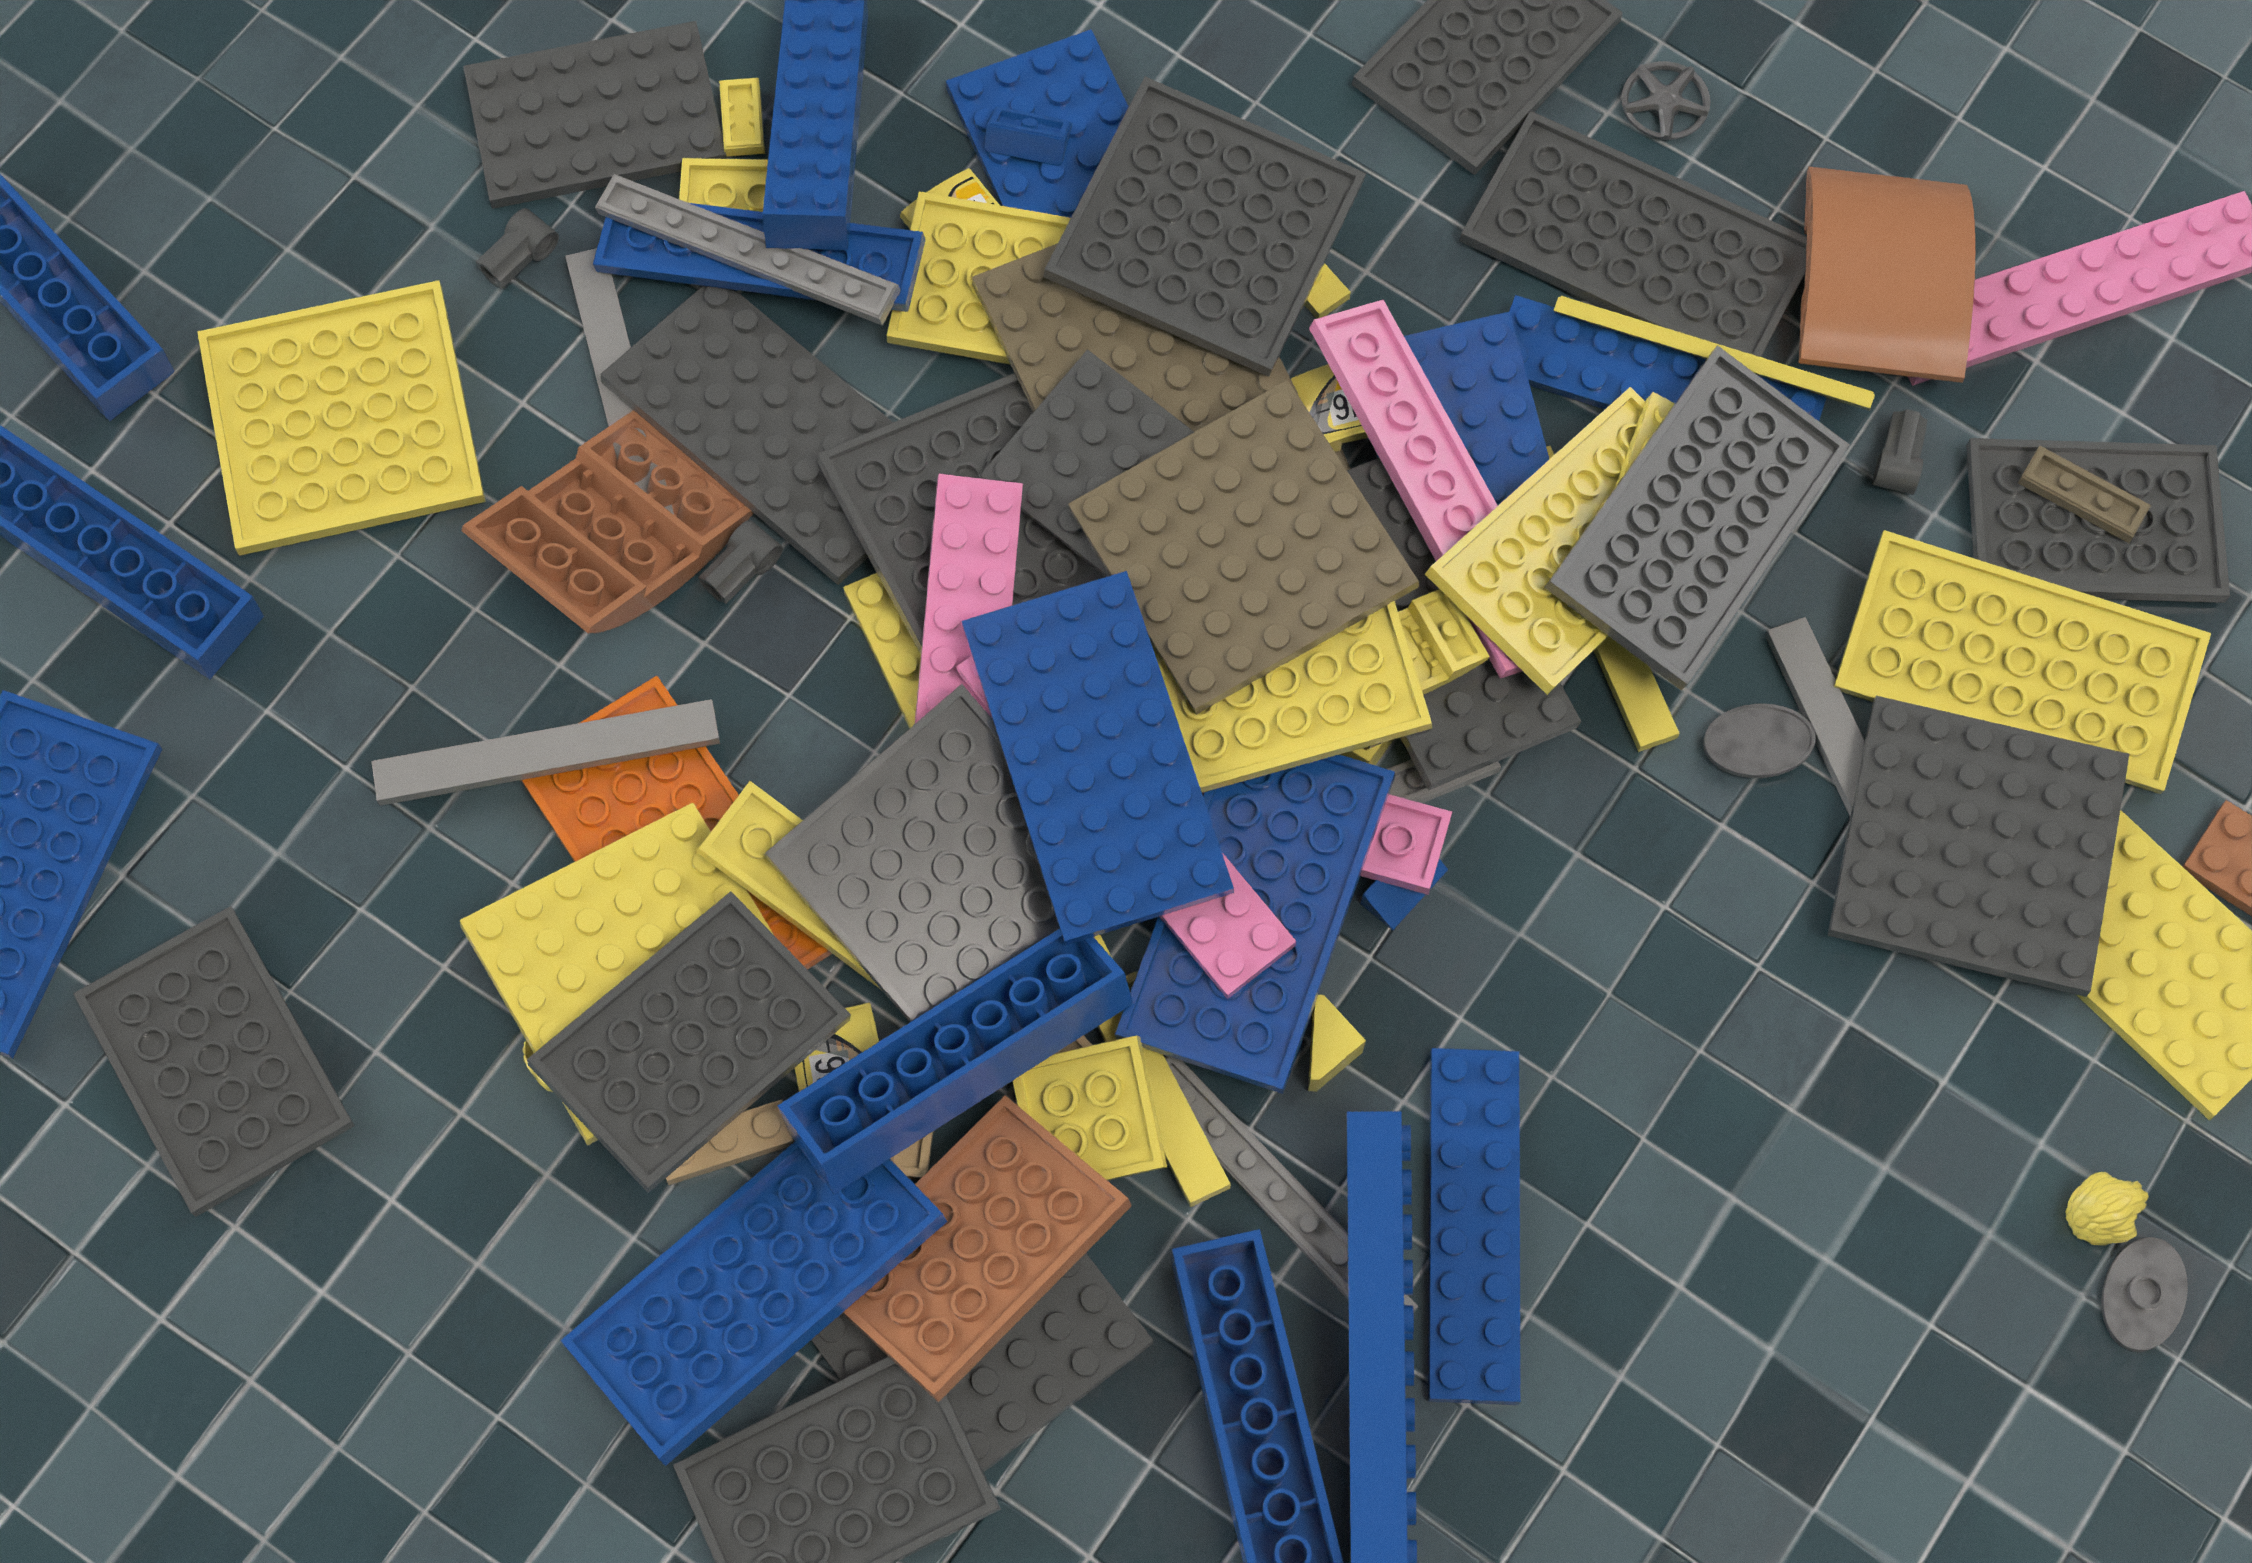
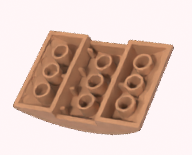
(1887, 274)
(600, 540)

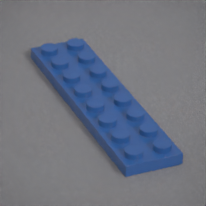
(873, 249)
(1601, 364)
(1474, 1227)

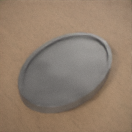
(1759, 740)
(2144, 1294)

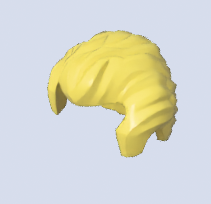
(2105, 1209)

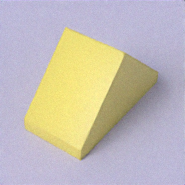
(1332, 1045)

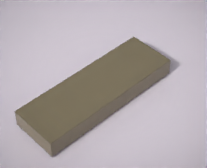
(2084, 494)

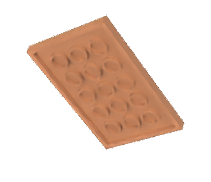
(1016, 1223)

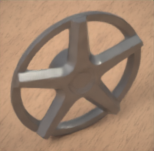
(1666, 100)

